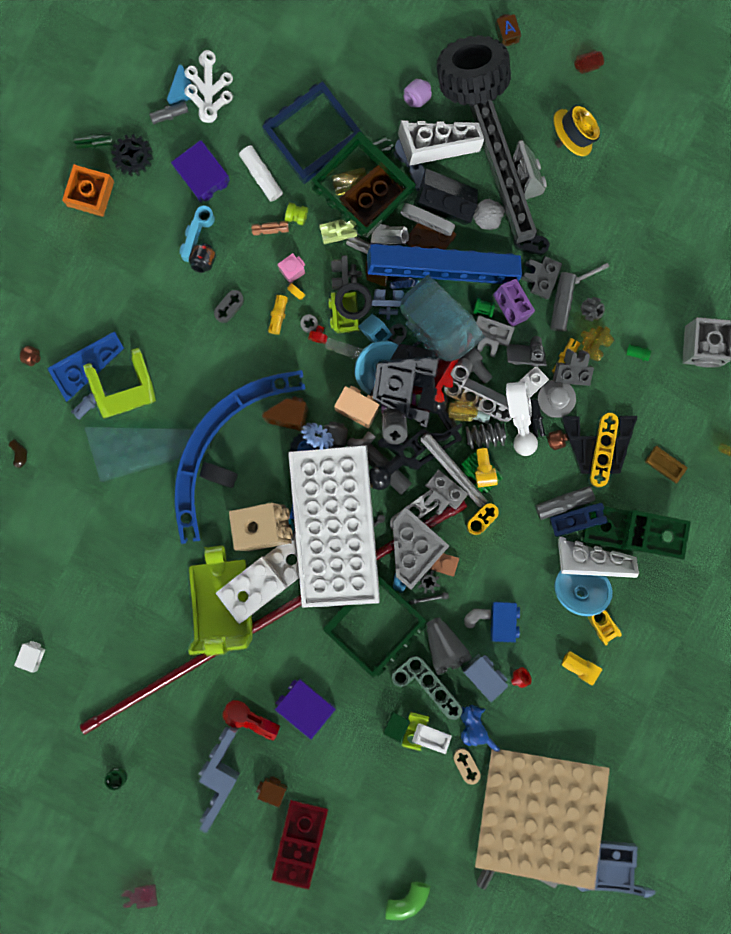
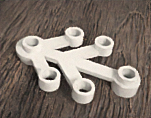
(206, 88)

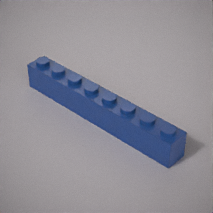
(443, 264)

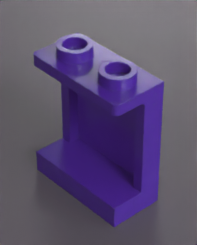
(201, 171)
(304, 708)

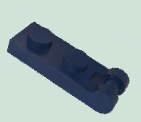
(578, 520)

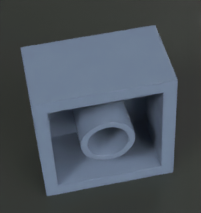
(487, 680)

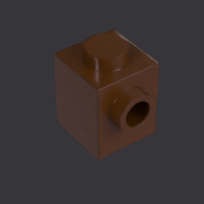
(271, 791)

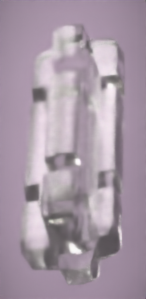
(343, 348)

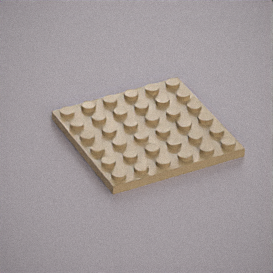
(543, 818)

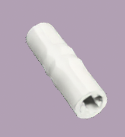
(260, 173)

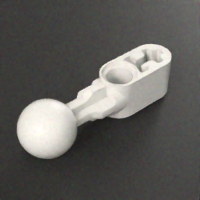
(520, 410)

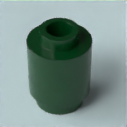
(384, 145)

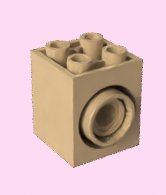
(260, 527)

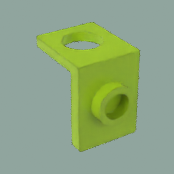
(414, 720)

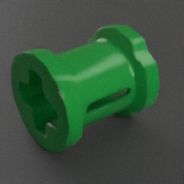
(484, 307)

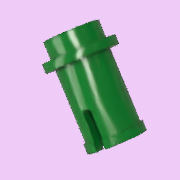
(638, 352)

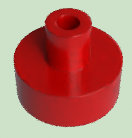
(318, 336)
(521, 677)

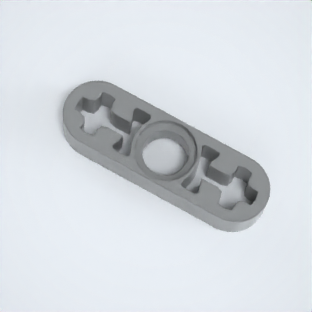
(427, 219)

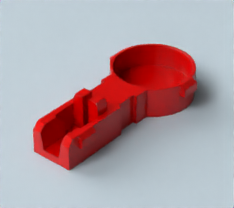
(239, 715)

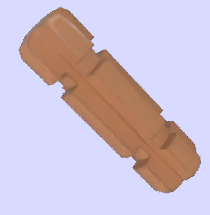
(270, 228)

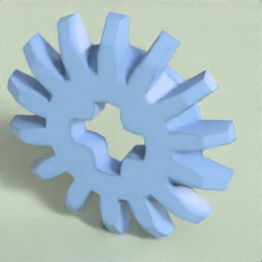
(325, 440)

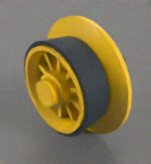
(576, 129)

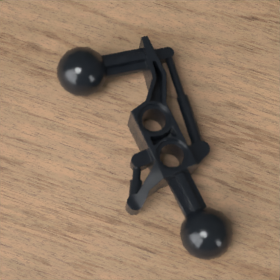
(381, 476)

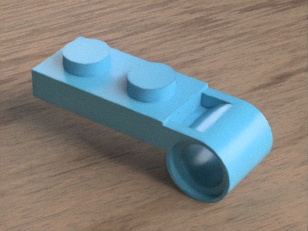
(193, 231)

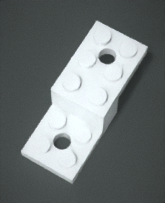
(261, 581)

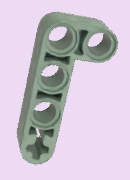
(431, 689)

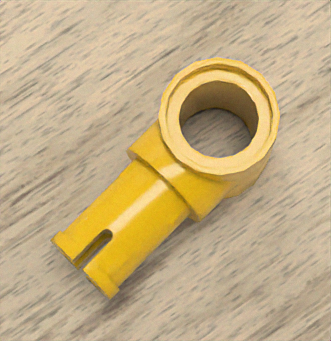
(485, 473)

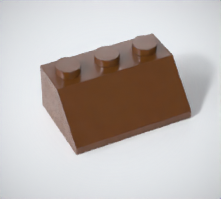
(371, 196)
(288, 414)

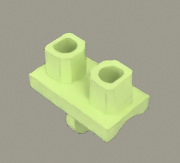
(337, 231)

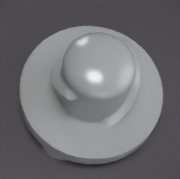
(556, 399)

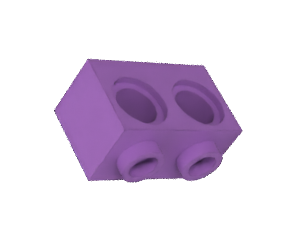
(513, 302)

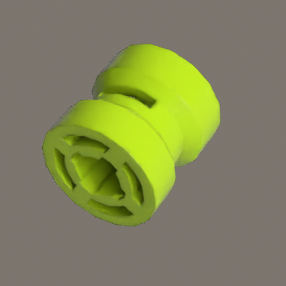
(296, 214)

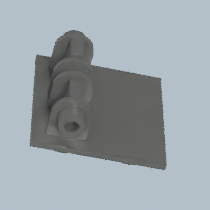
(523, 354)

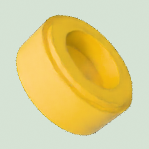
(296, 292)

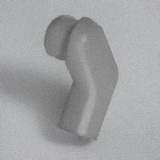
(474, 615)

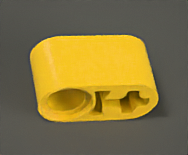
(482, 512)

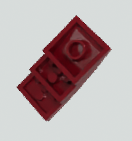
(299, 845)

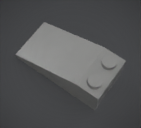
(528, 171)

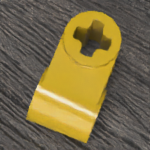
(606, 628)

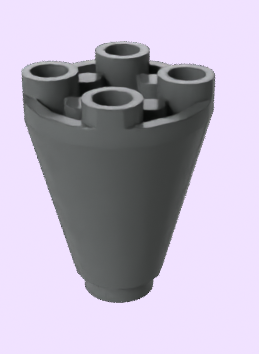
(445, 647)

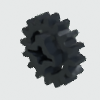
(139, 153)

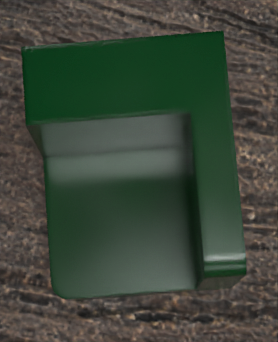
(396, 727)

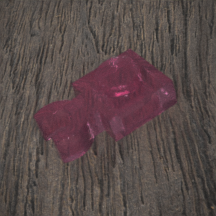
(144, 896)

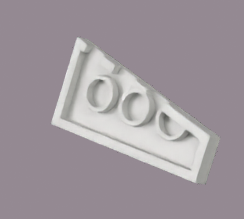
(586, 560)

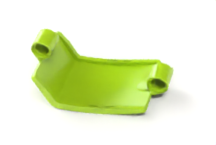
(214, 625)

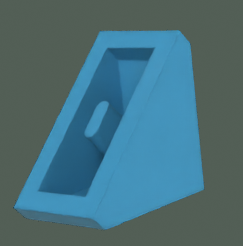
(178, 86)

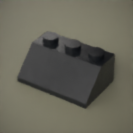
(446, 197)

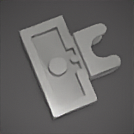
(494, 333)
(444, 492)

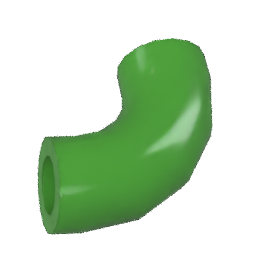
(409, 905)

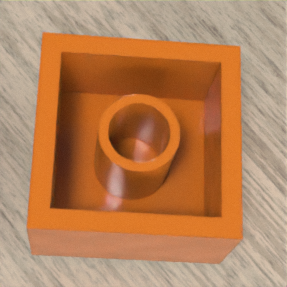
(88, 190)

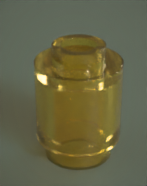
(463, 411)

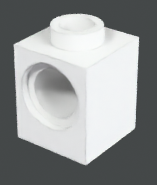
(30, 656)

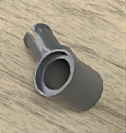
(477, 366)

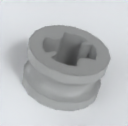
(306, 318)

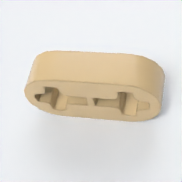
(462, 768)

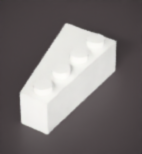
(438, 141)

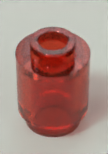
(589, 61)

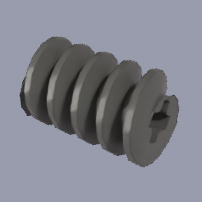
(394, 426)
(485, 435)

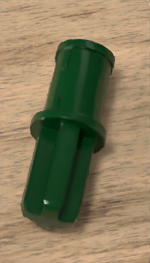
(93, 141)

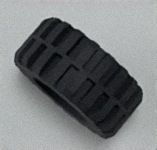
(474, 70)

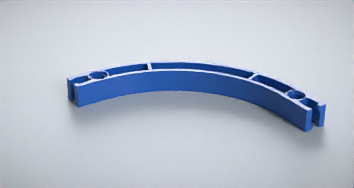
(204, 433)

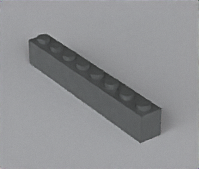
(504, 172)

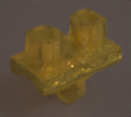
(345, 181)
(594, 339)

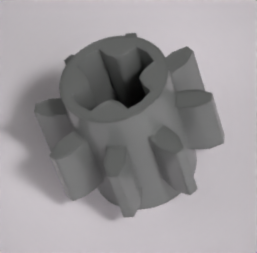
(592, 309)
(430, 586)

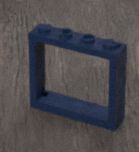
(288, 111)

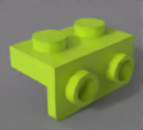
(339, 322)

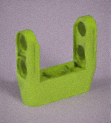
(126, 399)

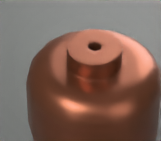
(29, 355)
(557, 439)

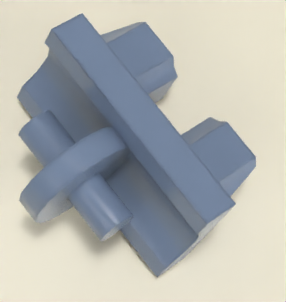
(379, 300)

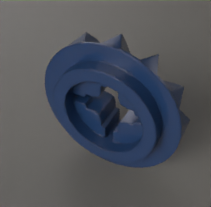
(404, 283)

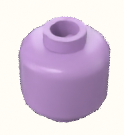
(417, 93)

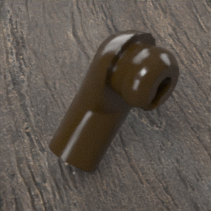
(20, 453)

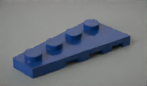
(69, 372)

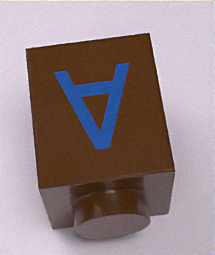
(508, 29)

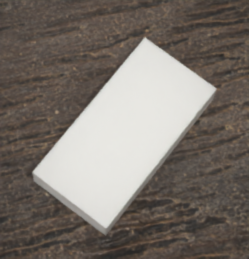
(431, 738)

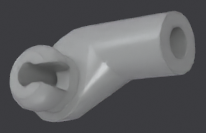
(366, 441)

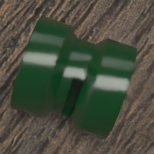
(112, 782)

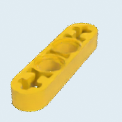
(606, 450)

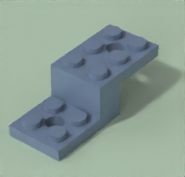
(218, 777)

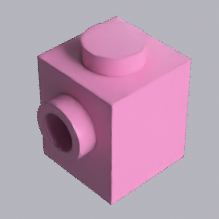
(292, 268)

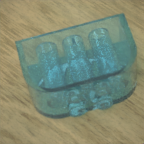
(439, 320)

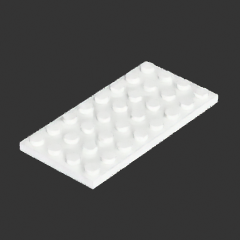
(334, 527)

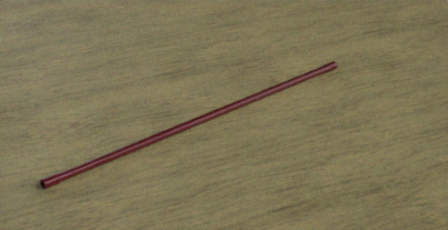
(96, 721)

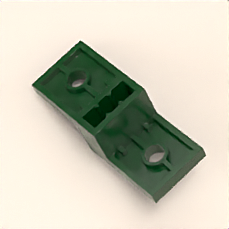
(640, 532)

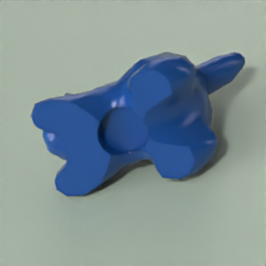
(474, 732)

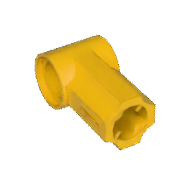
(584, 669)

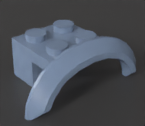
(617, 869)

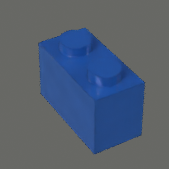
(504, 622)

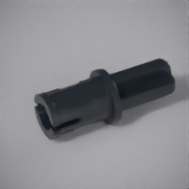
(536, 419)

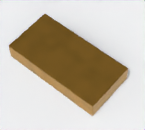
(666, 464)

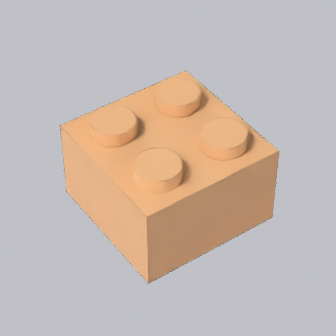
(356, 406)

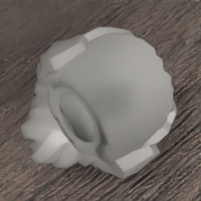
(488, 214)

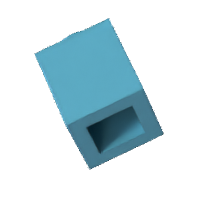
(375, 329)

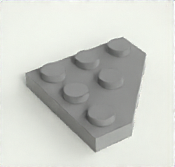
(414, 548)

